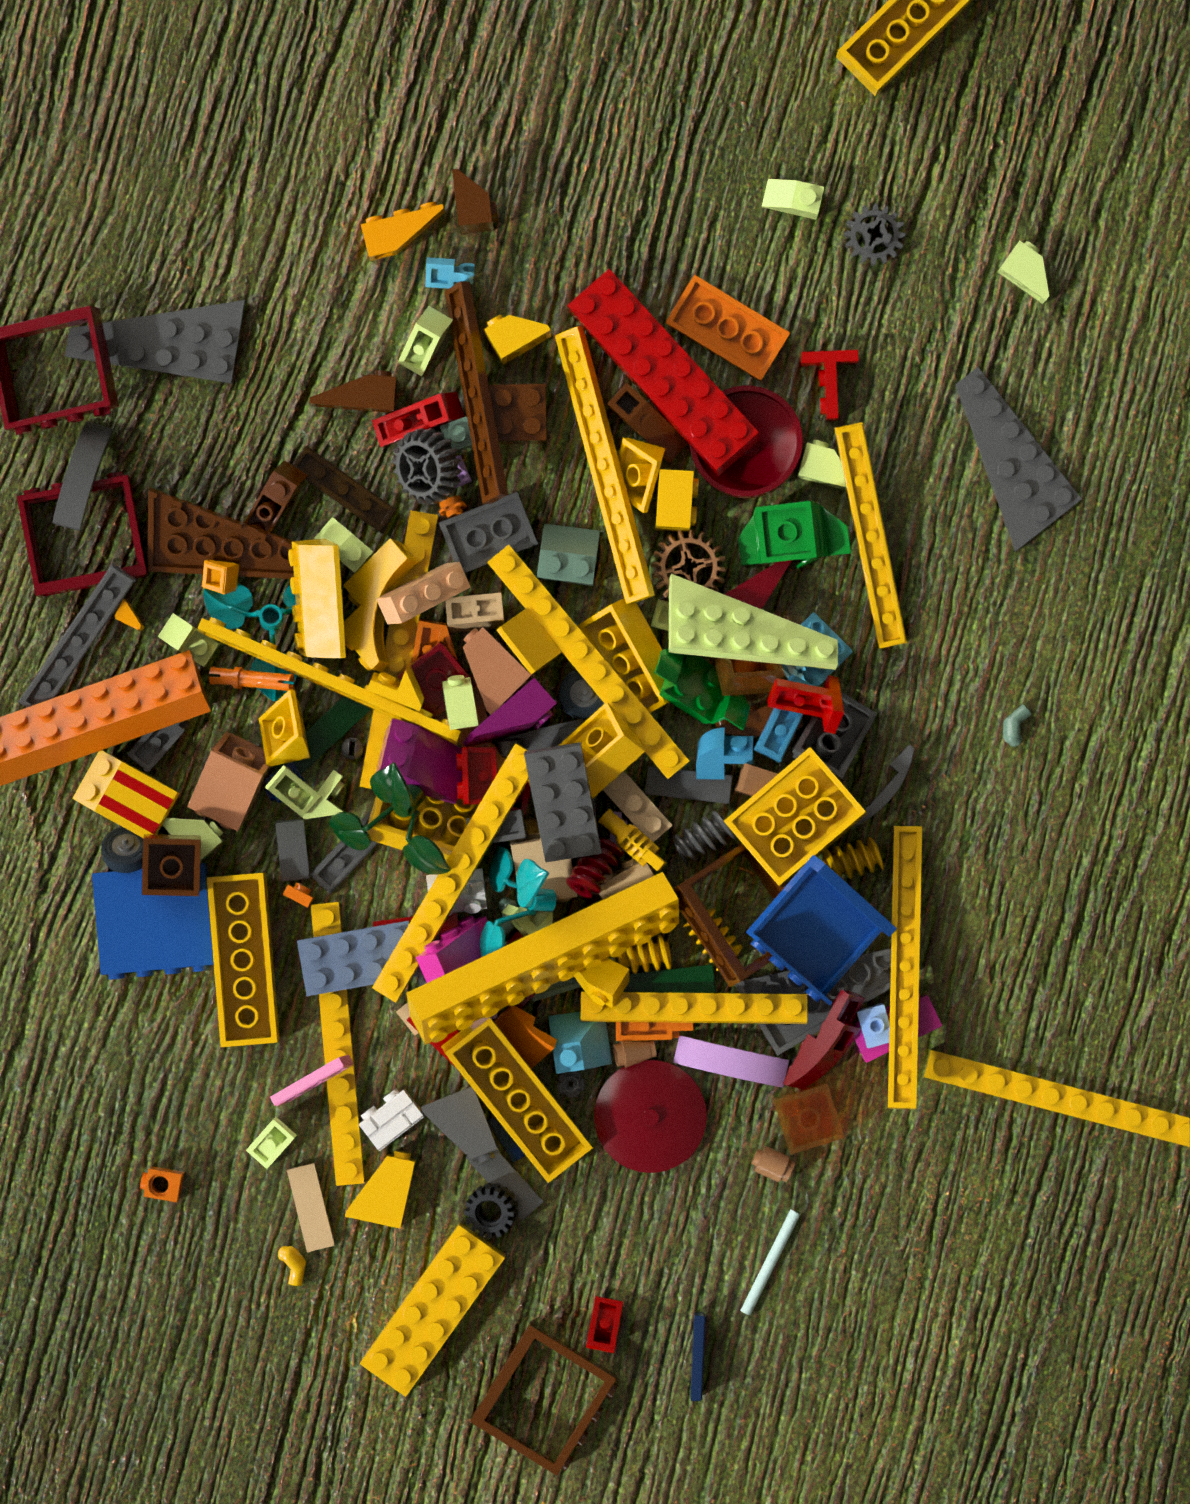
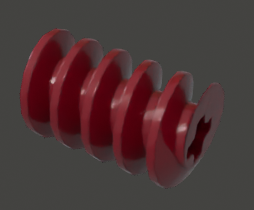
(590, 869)

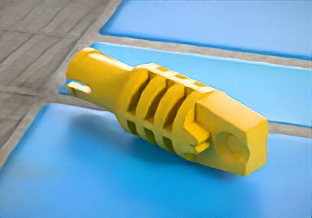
(633, 841)

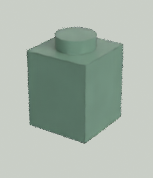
(459, 433)

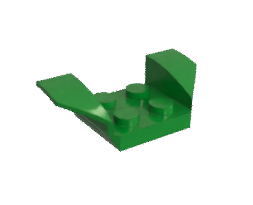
(792, 533)
(695, 689)

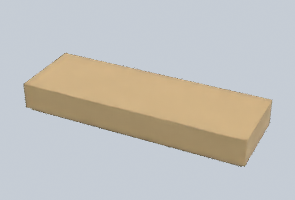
(310, 1207)

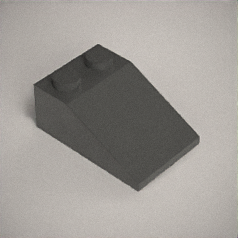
(839, 748)

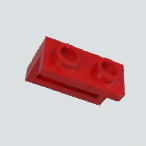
(478, 772)

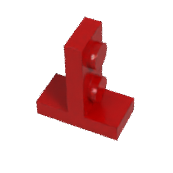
(828, 376)
(810, 700)

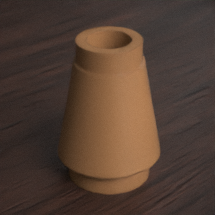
(632, 1052)

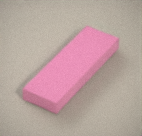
(312, 1080)

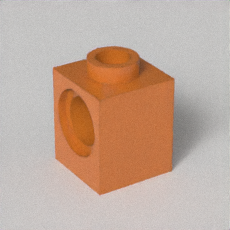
(174, 1179)

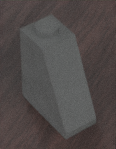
(465, 1124)

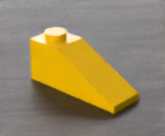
(604, 982)

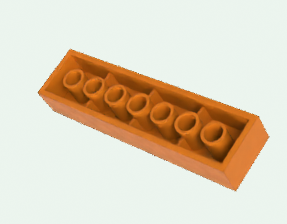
(100, 716)

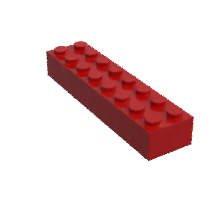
(663, 372)

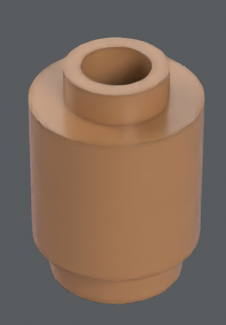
(773, 1164)

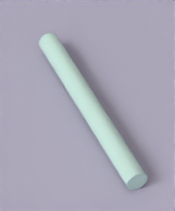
(770, 1262)

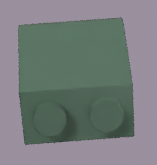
(568, 555)

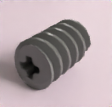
(702, 837)

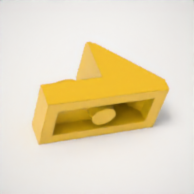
(404, 692)

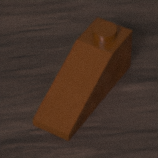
(366, 393)

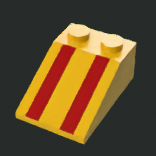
(125, 795)

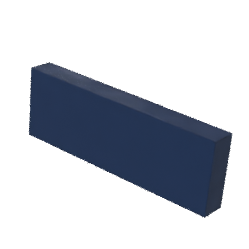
(697, 1356)

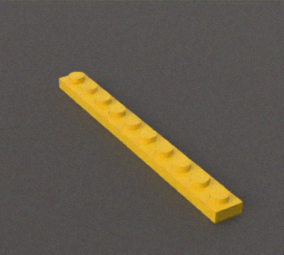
(604, 465)
(401, 636)
(587, 660)
(319, 675)
(449, 886)
(905, 968)
(338, 1043)
(1058, 1097)

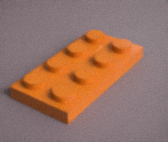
(727, 328)

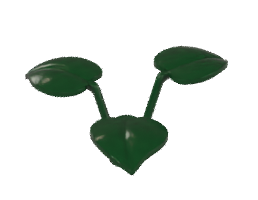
(404, 799)

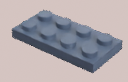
(347, 957)

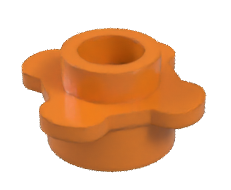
(452, 507)

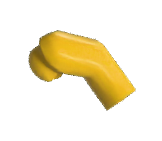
(295, 1262)

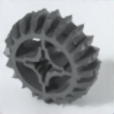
(431, 465)

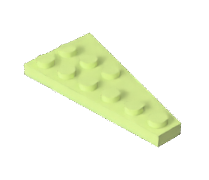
(723, 627)

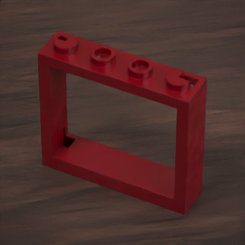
(46, 324)
(34, 496)

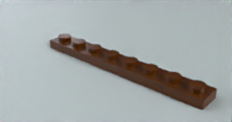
(476, 393)

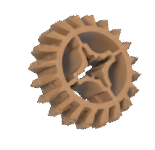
(683, 544)

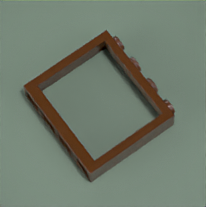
(705, 927)
(591, 1414)

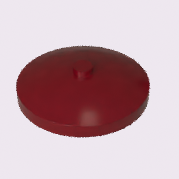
(772, 458)
(650, 1116)

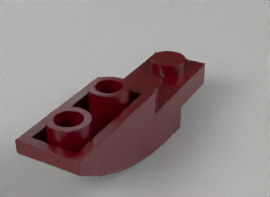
(823, 1051)

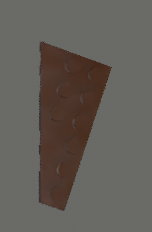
(187, 534)

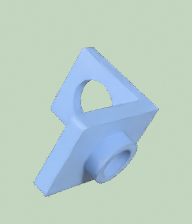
(874, 1025)

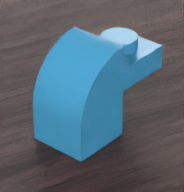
(716, 750)

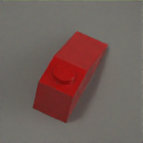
(423, 414)

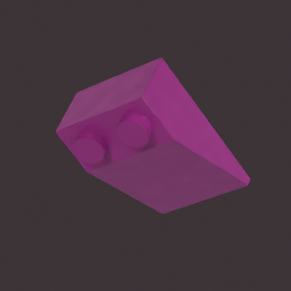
(524, 710)
(422, 759)

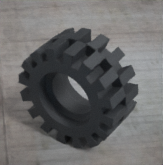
(483, 1224)

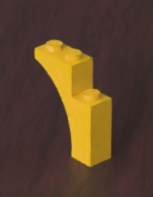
(366, 624)

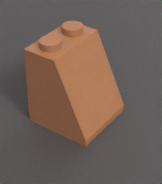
(494, 669)
(230, 781)

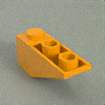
(393, 234)

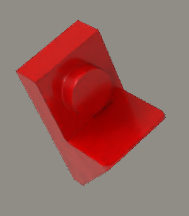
(604, 1324)

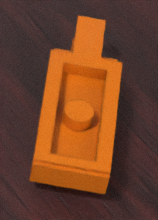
(650, 1030)

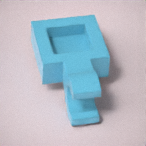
(443, 272)

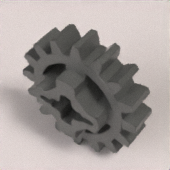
(862, 230)

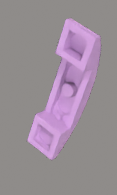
(731, 1061)

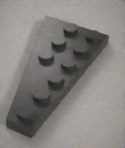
(181, 342)
(867, 977)

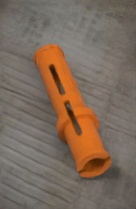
(243, 678)

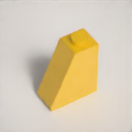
(386, 1192)

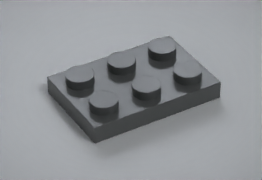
(487, 530)

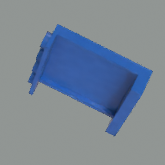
(817, 928)
(150, 930)

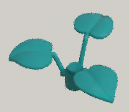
(233, 608)
(530, 895)

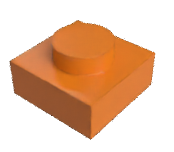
(299, 894)

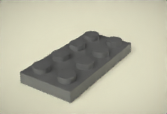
(563, 802)

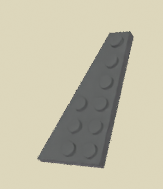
(1019, 471)

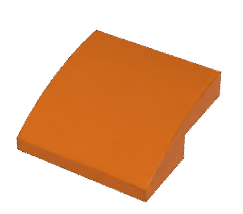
(527, 1039)

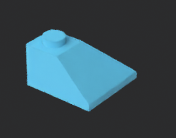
(578, 1043)

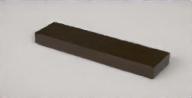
(344, 489)

